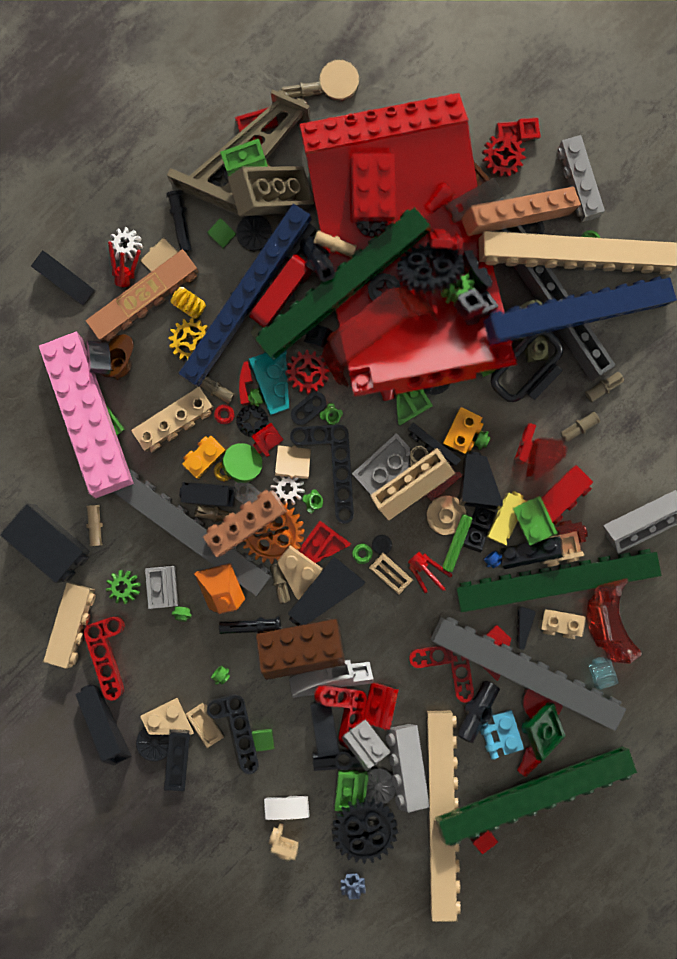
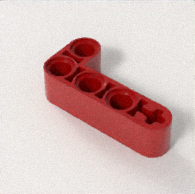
(280, 291)
(109, 659)

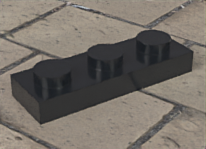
(417, 434)
(524, 554)
(177, 760)

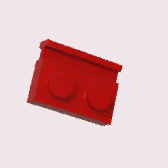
(441, 239)
(380, 705)

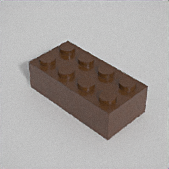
(300, 649)

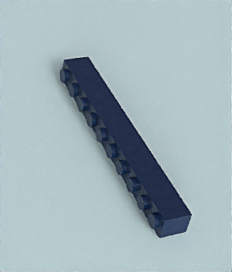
(245, 295)
(578, 311)

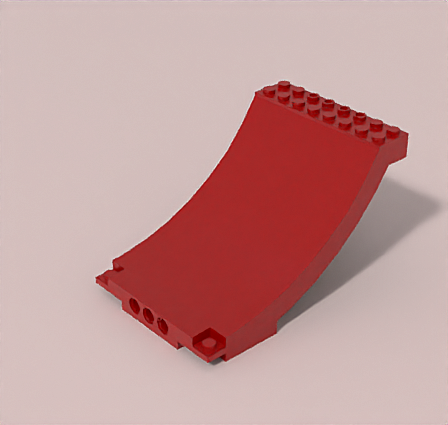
(429, 148)

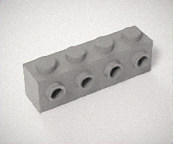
(581, 177)
(643, 522)
(407, 768)

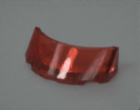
(607, 625)

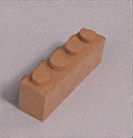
(245, 523)

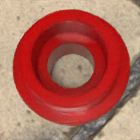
(217, 414)

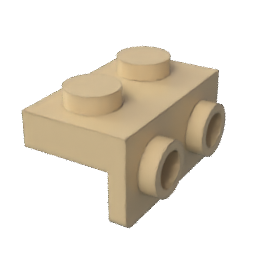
(571, 549)
(568, 624)
(283, 846)

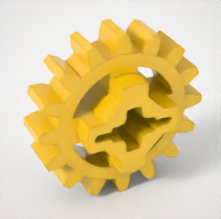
(181, 342)

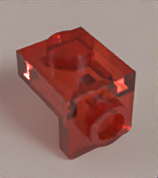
(568, 527)

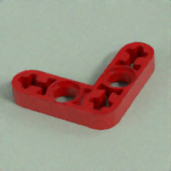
(448, 658)
(347, 703)

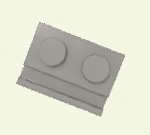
(161, 587)
(365, 745)

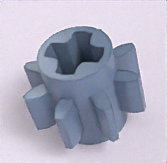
(353, 886)

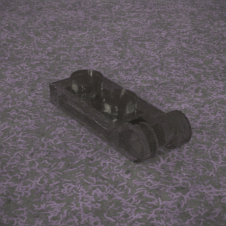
(480, 195)

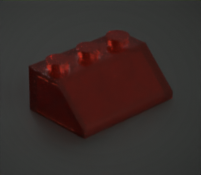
(543, 457)

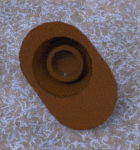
(120, 352)

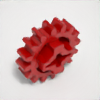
(505, 146)
(299, 371)

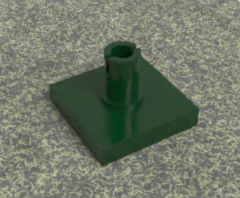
(544, 731)

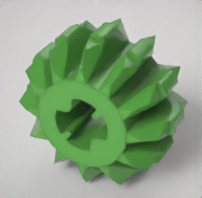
(452, 294)
(127, 592)

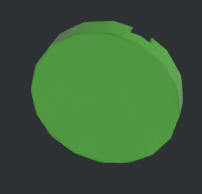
(242, 463)

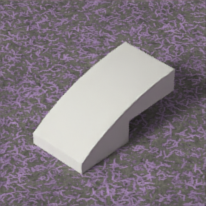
(286, 808)

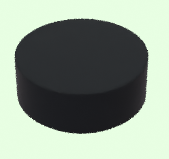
(381, 544)

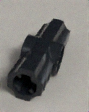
(317, 259)
(478, 711)
(331, 761)

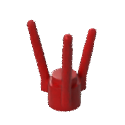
(122, 274)
(419, 563)

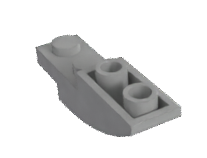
(341, 676)

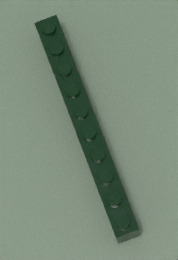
(347, 281)
(557, 581)
(535, 795)

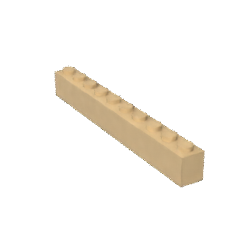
(577, 252)
(441, 800)

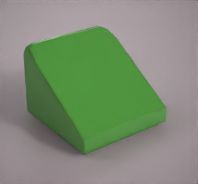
(221, 233)
(263, 739)

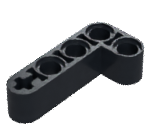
(236, 734)

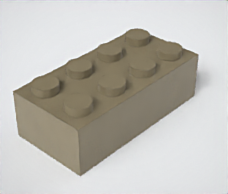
(270, 190)

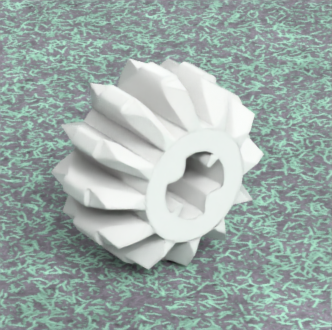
(131, 239)
(283, 483)

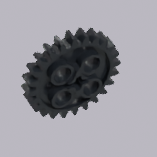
(417, 273)
(368, 847)

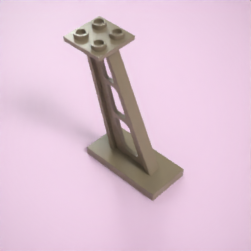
(197, 182)

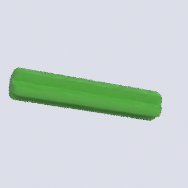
(457, 543)

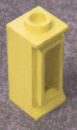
(505, 518)

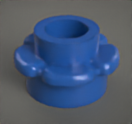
(493, 559)

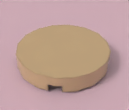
(339, 80)
(445, 514)

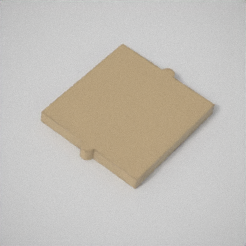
(158, 254)
(293, 462)

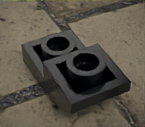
(481, 278)
(99, 357)
(479, 528)

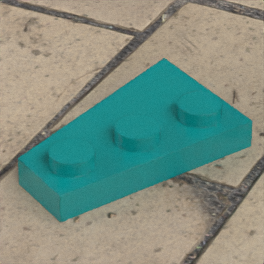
(271, 381)

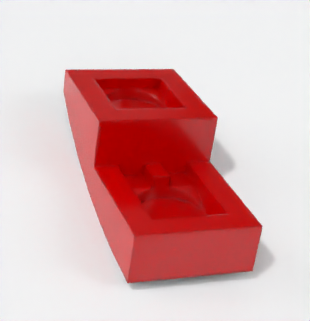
(524, 129)
(245, 379)

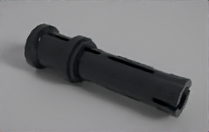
(178, 212)
(263, 625)

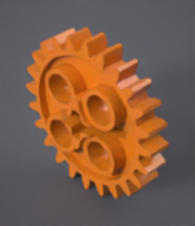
(276, 546)

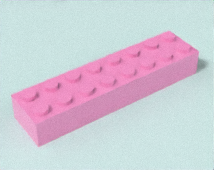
(86, 415)

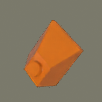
(220, 588)

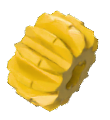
(188, 302)

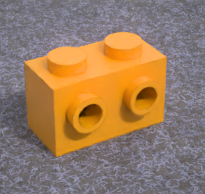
(462, 431)
(204, 457)

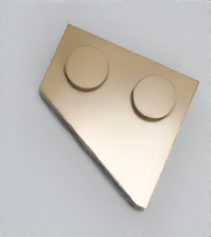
(298, 570)
(166, 717)

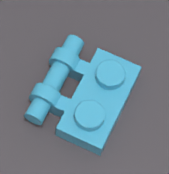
(507, 732)

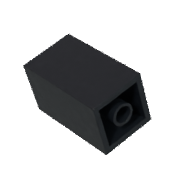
(45, 543)

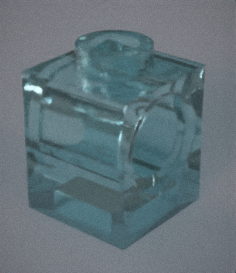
(603, 673)

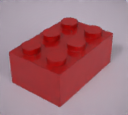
(373, 187)

